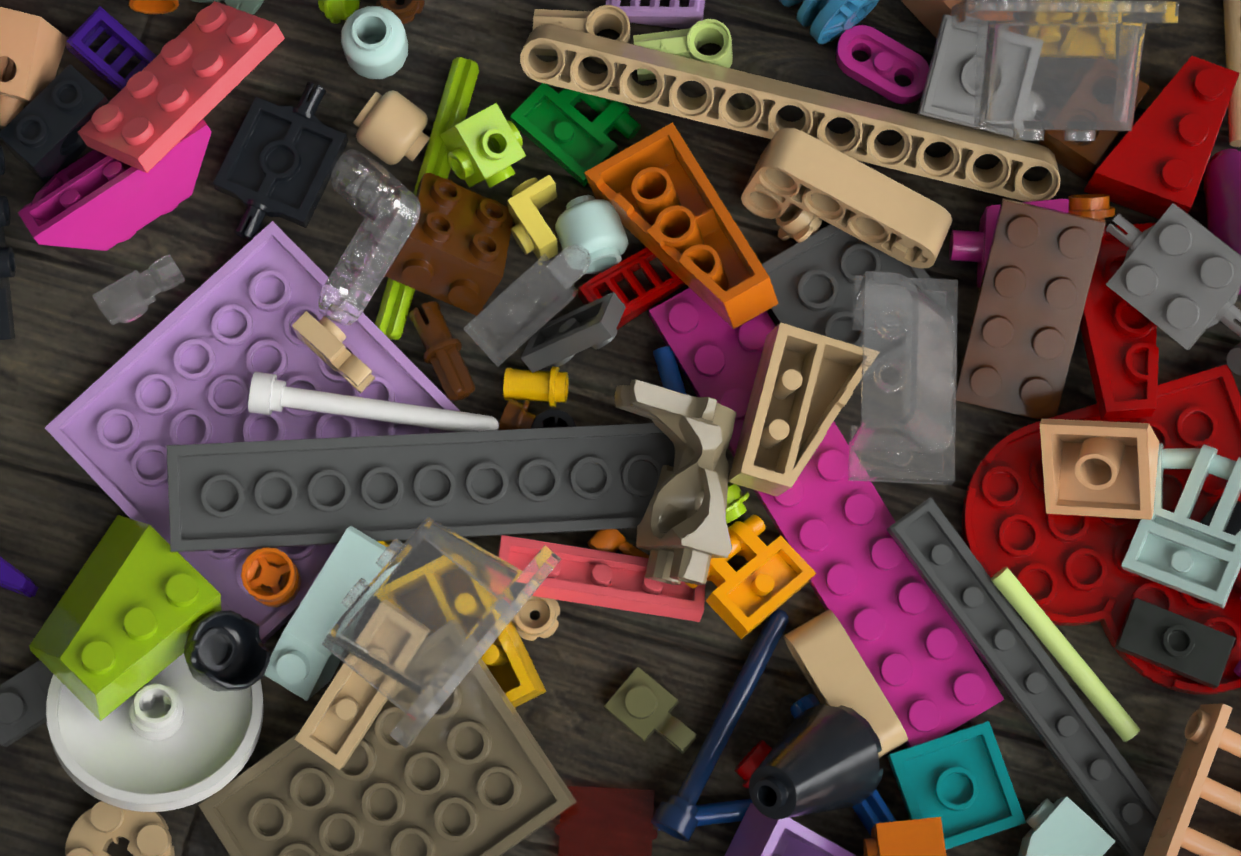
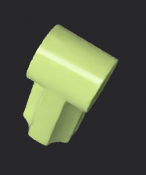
(687, 42)

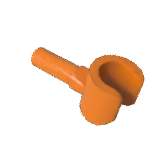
(613, 541)

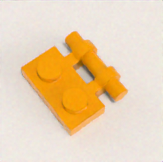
(762, 584)

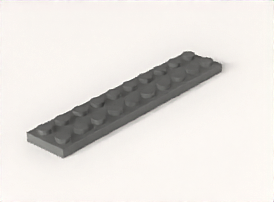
(391, 483)

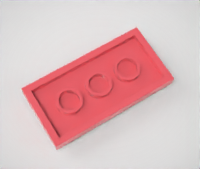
(180, 85)

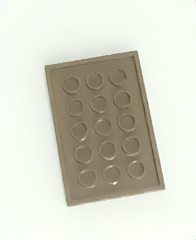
(459, 789)

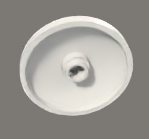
(159, 746)

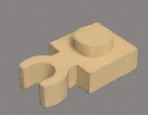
(326, 342)

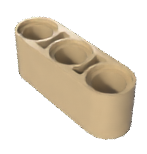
(842, 677)

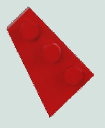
(1169, 143)

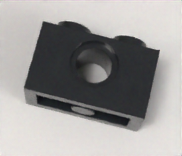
(47, 129)

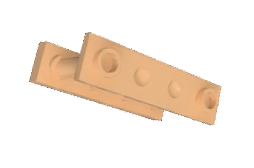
(1204, 734)

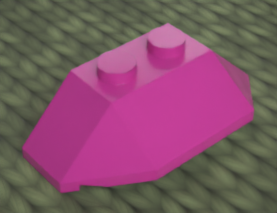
(107, 201)

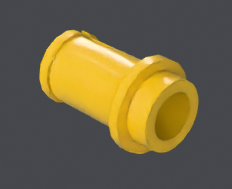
(536, 386)

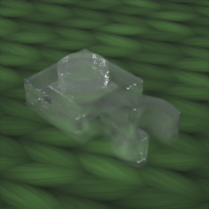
(130, 295)

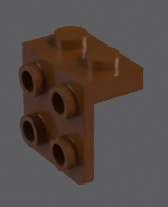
(455, 246)

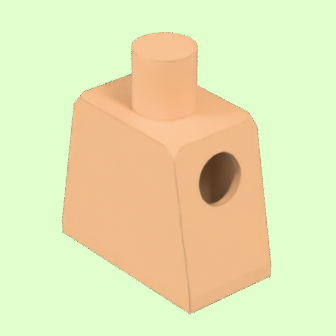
(28, 60)

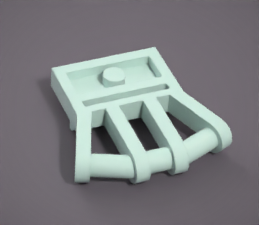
(1183, 551)

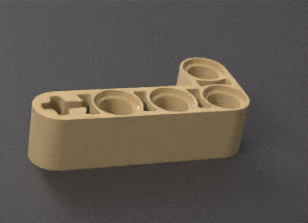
(846, 195)

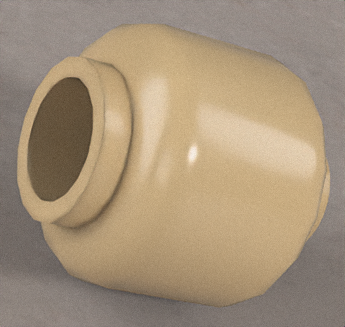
(391, 127)

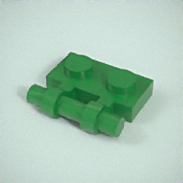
(567, 134)

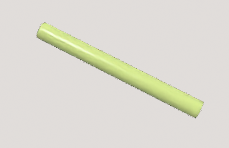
(1065, 654)

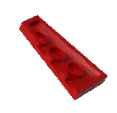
(1119, 341)

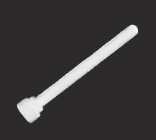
(271, 395)

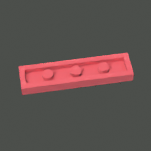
(605, 580)

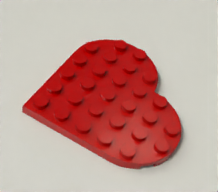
(1076, 560)

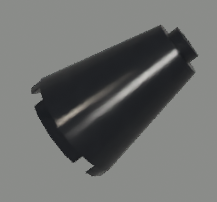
(818, 765)

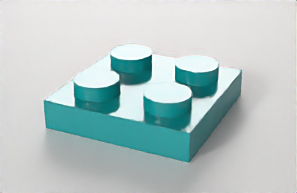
(959, 781)

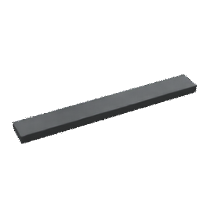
(1028, 676)

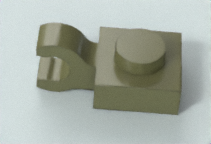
(646, 708)

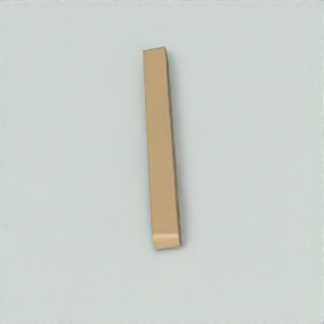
(771, 95)

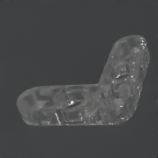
(389, 218)

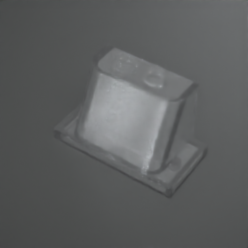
(1059, 63)
(906, 379)
(430, 618)

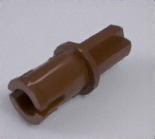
(442, 351)

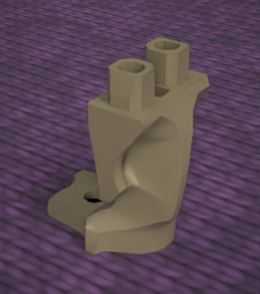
(689, 505)

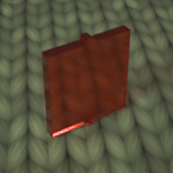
(607, 823)

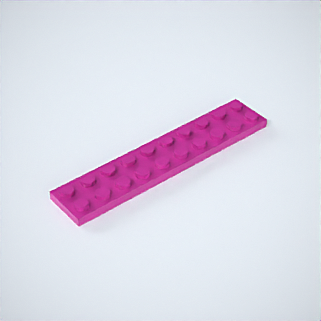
(843, 536)

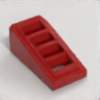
(609, 278)

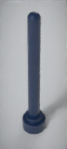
(678, 814)

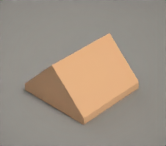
(1099, 468)

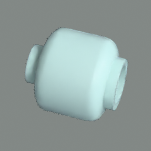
(374, 42)
(597, 228)

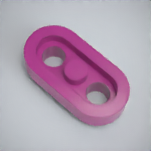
(885, 62)

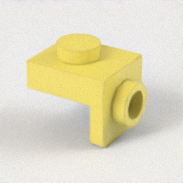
(531, 229)

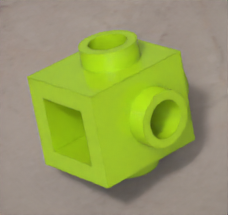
(484, 147)

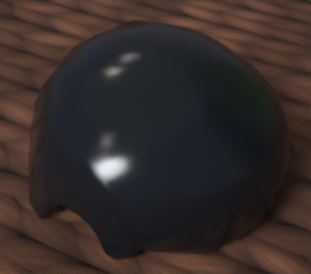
(226, 651)

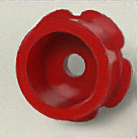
(751, 761)

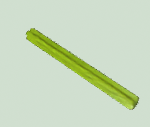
(451, 111)

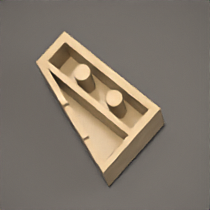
(792, 404)

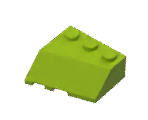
(123, 617)

